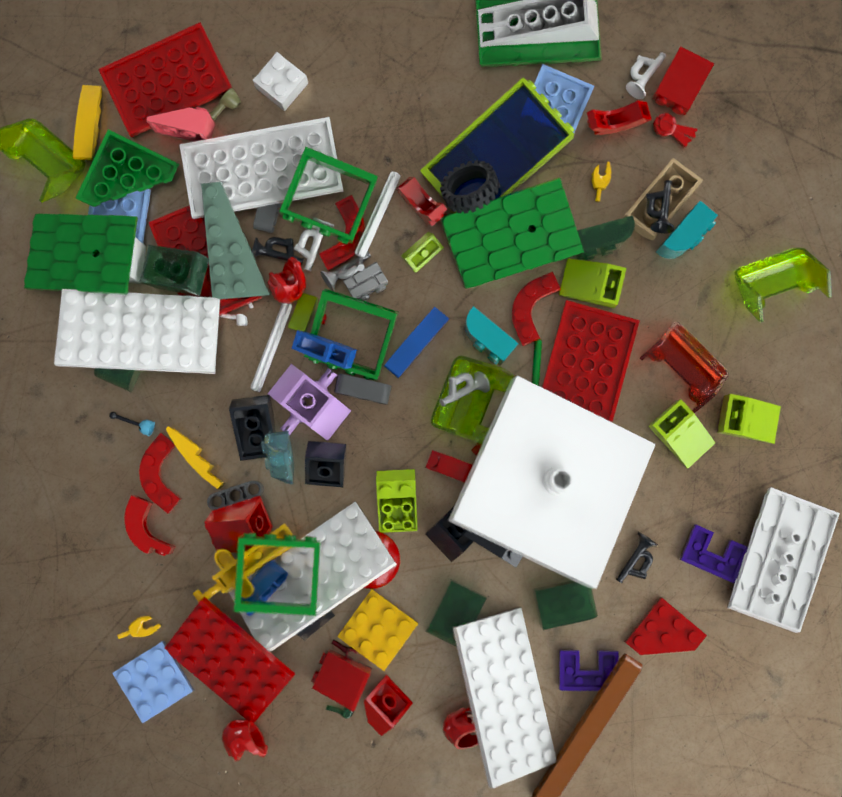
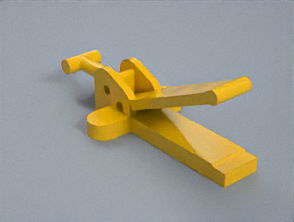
(253, 561)

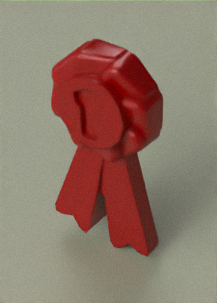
(666, 125)

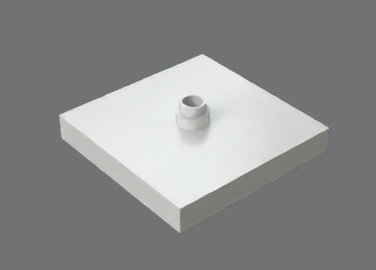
(552, 482)

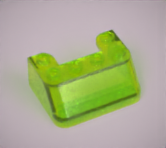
(466, 414)

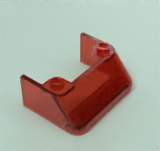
(690, 362)

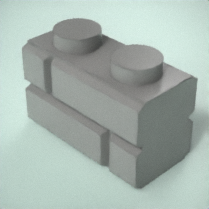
(366, 282)

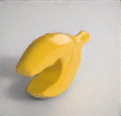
(601, 182)
(137, 628)

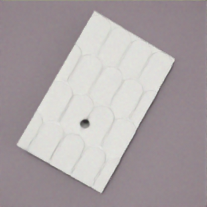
(783, 560)

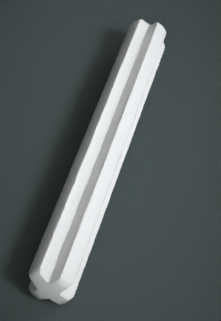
(377, 214)
(271, 347)

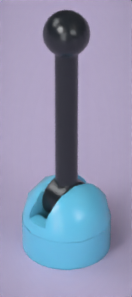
(145, 427)

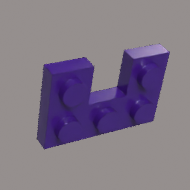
(696, 554)
(574, 679)

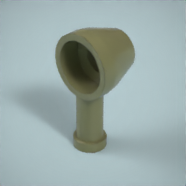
(229, 100)

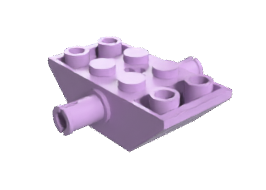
(323, 415)

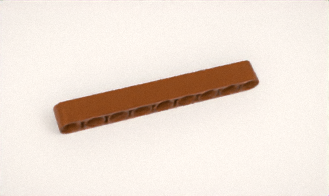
(589, 727)

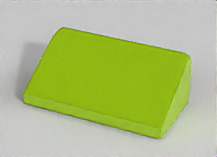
(422, 251)
(303, 312)

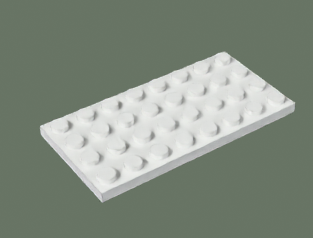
(260, 165)
(138, 332)
(348, 562)
(504, 696)

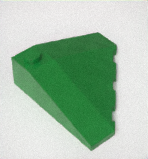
(123, 169)

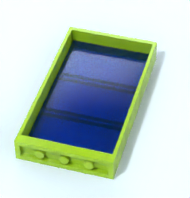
(511, 136)

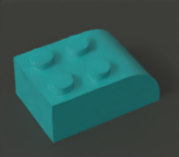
(688, 232)
(488, 337)

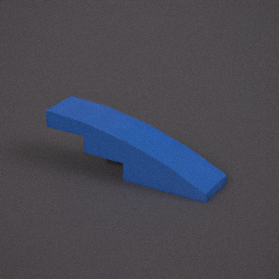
(416, 342)

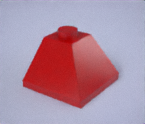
(386, 706)

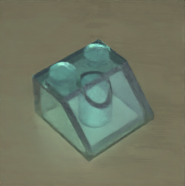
(279, 456)

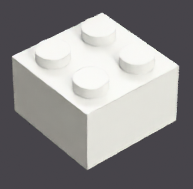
(280, 81)

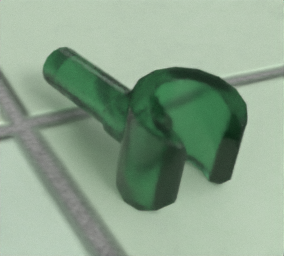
(345, 713)

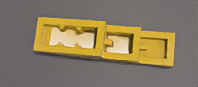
(87, 122)
(191, 452)

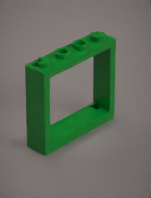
(338, 166)
(328, 295)
(276, 607)

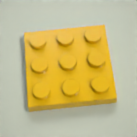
(377, 629)

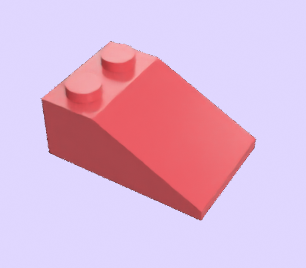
(184, 124)

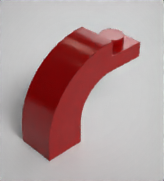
(619, 119)
(421, 202)
(449, 466)
(137, 529)

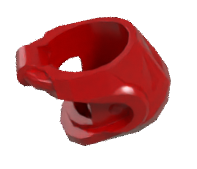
(289, 283)
(458, 727)
(238, 737)

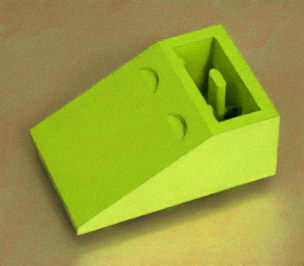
(593, 282)
(749, 418)
(682, 433)
(396, 500)

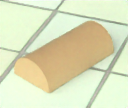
(682, 187)

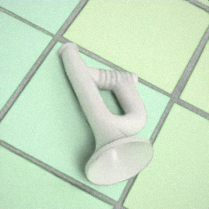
(636, 88)
(300, 246)

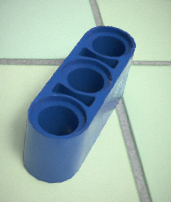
(266, 582)

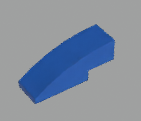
(324, 349)

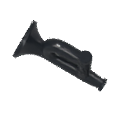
(662, 225)
(259, 249)
(644, 543)

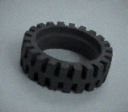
(476, 198)

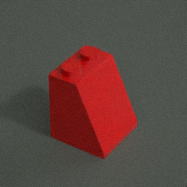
(682, 81)
(232, 521)
(341, 679)

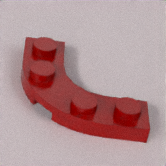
(342, 252)
(525, 302)
(150, 474)

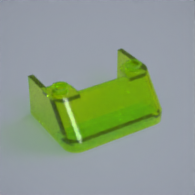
(44, 152)
(779, 274)

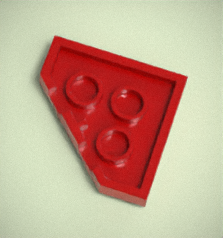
(664, 632)

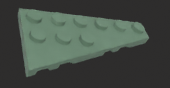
(229, 254)

